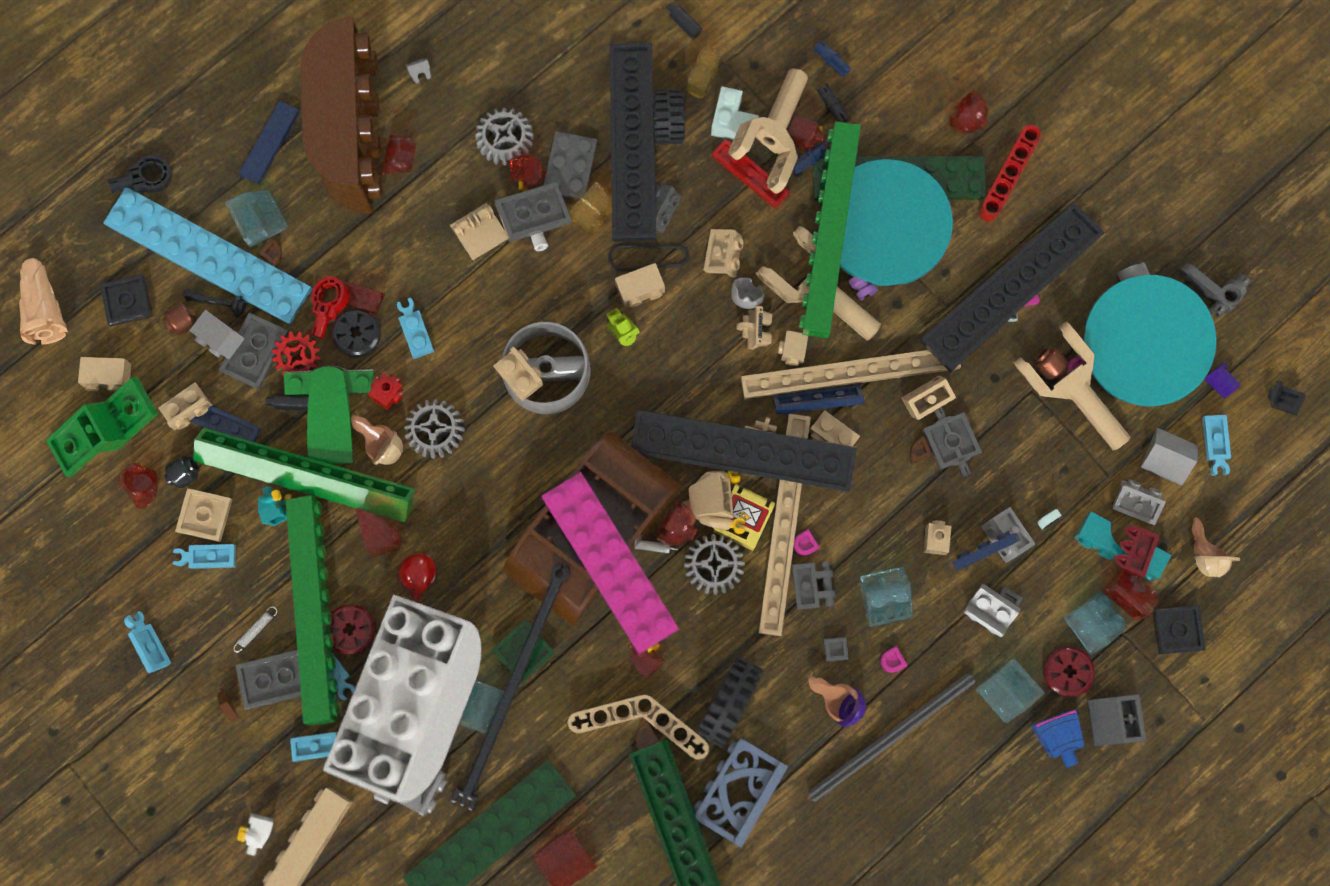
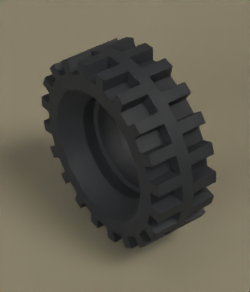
(730, 701)

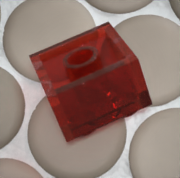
(377, 534)
(1131, 595)
(564, 860)

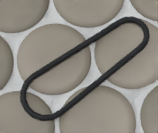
(648, 246)

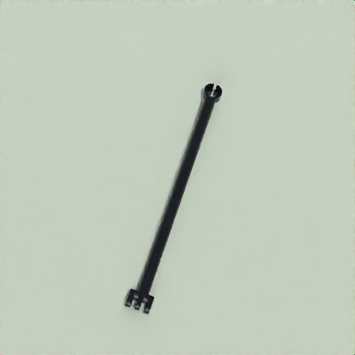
(510, 690)

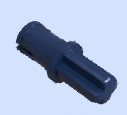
(832, 58)
(810, 157)

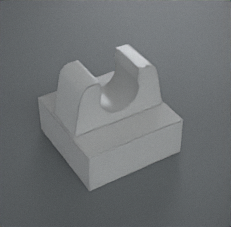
(417, 67)

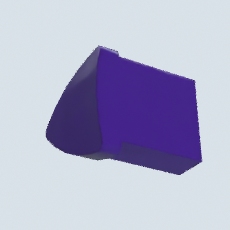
(1222, 380)

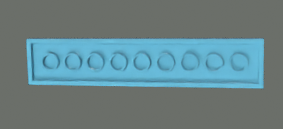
(208, 256)

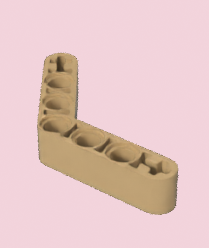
(635, 713)

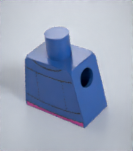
(1060, 736)

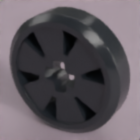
(343, 336)

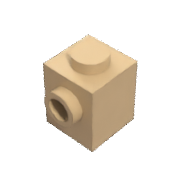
(793, 348)
(937, 538)

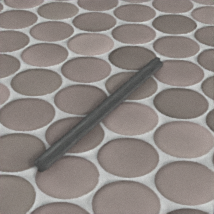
(891, 737)

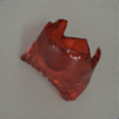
(399, 155)
(139, 484)

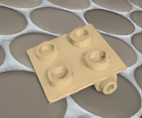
(479, 231)

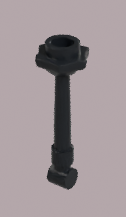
(237, 306)

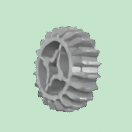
(512, 122)
(425, 428)
(724, 564)

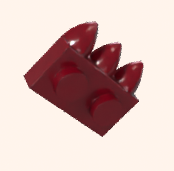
(1138, 550)

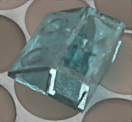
(256, 216)
(886, 596)
(1096, 622)
(1010, 690)
(481, 707)

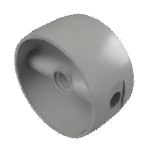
(562, 369)

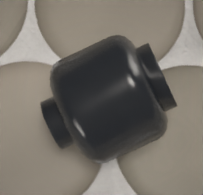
(181, 471)

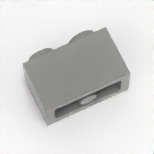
(217, 335)

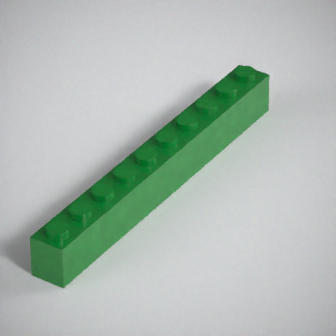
(831, 231)
(303, 474)
(311, 611)

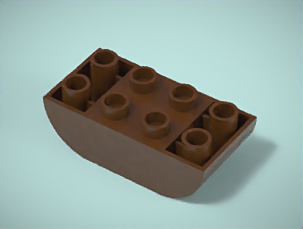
(339, 113)
(634, 498)

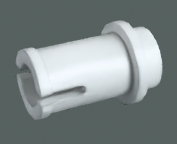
(539, 242)

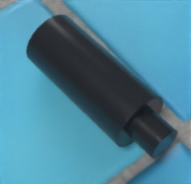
(684, 21)
(288, 402)

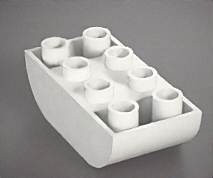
(407, 701)

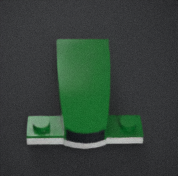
(329, 408)

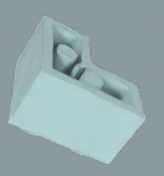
(727, 114)

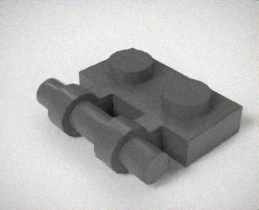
(806, 588)

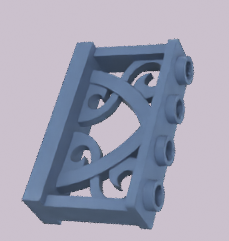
(745, 823)

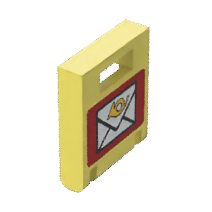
(754, 512)

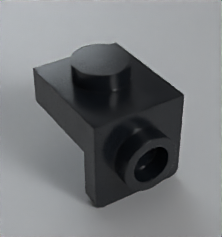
(1285, 398)

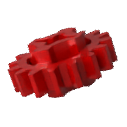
(287, 348)

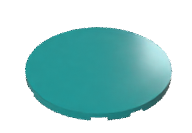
(895, 223)
(1150, 340)

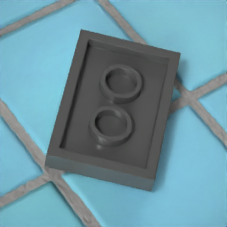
(571, 164)
(533, 212)
(254, 356)
(269, 680)

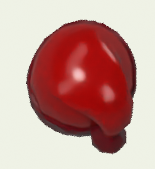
(417, 574)

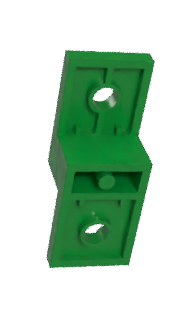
(102, 427)

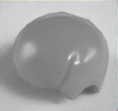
(746, 294)

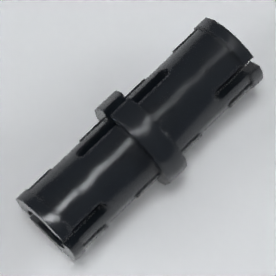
(832, 103)

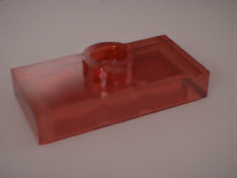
(364, 298)

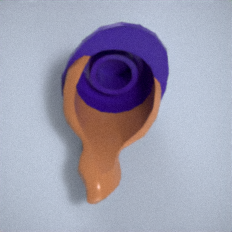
(842, 702)

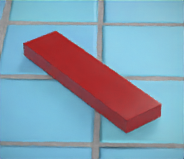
(749, 174)

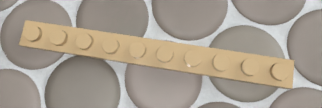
(840, 374)
(782, 542)

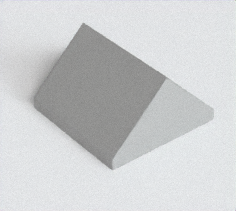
(1170, 457)

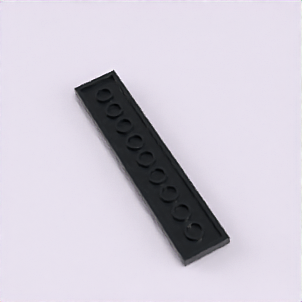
(632, 142)
(1012, 287)
(744, 450)

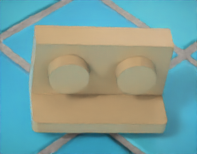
(723, 252)
(519, 374)
(185, 406)
(832, 430)

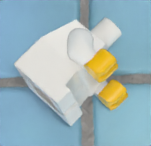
(257, 833)

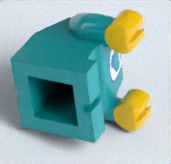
(272, 507)

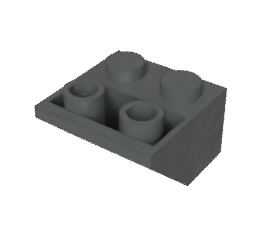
(1116, 720)

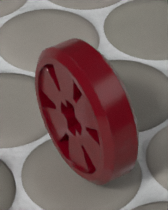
(362, 635)
(1078, 661)

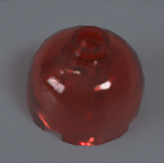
(970, 114)
(678, 526)

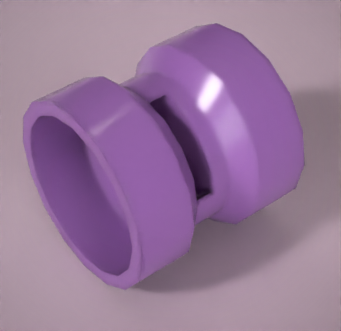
(863, 288)

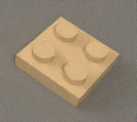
(203, 515)

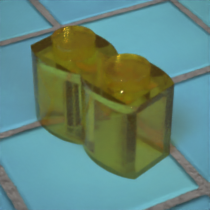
(703, 72)
(592, 208)

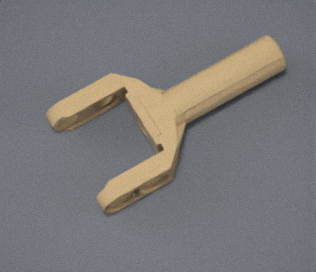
(773, 131)
(844, 306)
(1077, 387)

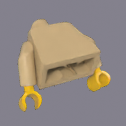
(712, 500)

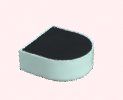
(1049, 519)

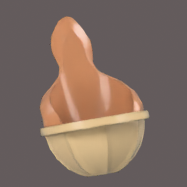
(380, 441)
(1209, 558)

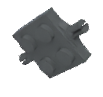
(952, 441)

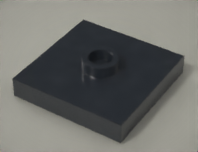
(126, 300)
(1179, 630)

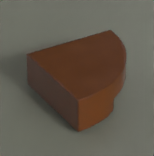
(272, 252)
(920, 451)
(226, 705)
(645, 736)

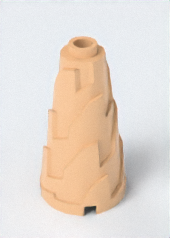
(38, 307)

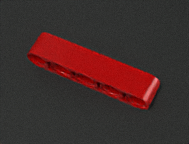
(1013, 164)

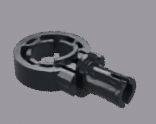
(135, 179)

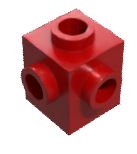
(381, 396)

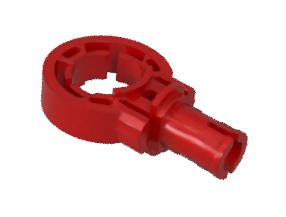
(327, 311)

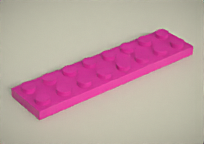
(610, 563)

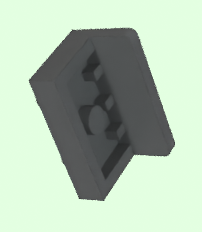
(666, 202)

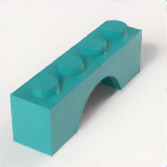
(1096, 533)

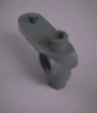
(1234, 287)

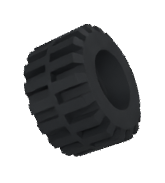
(669, 116)

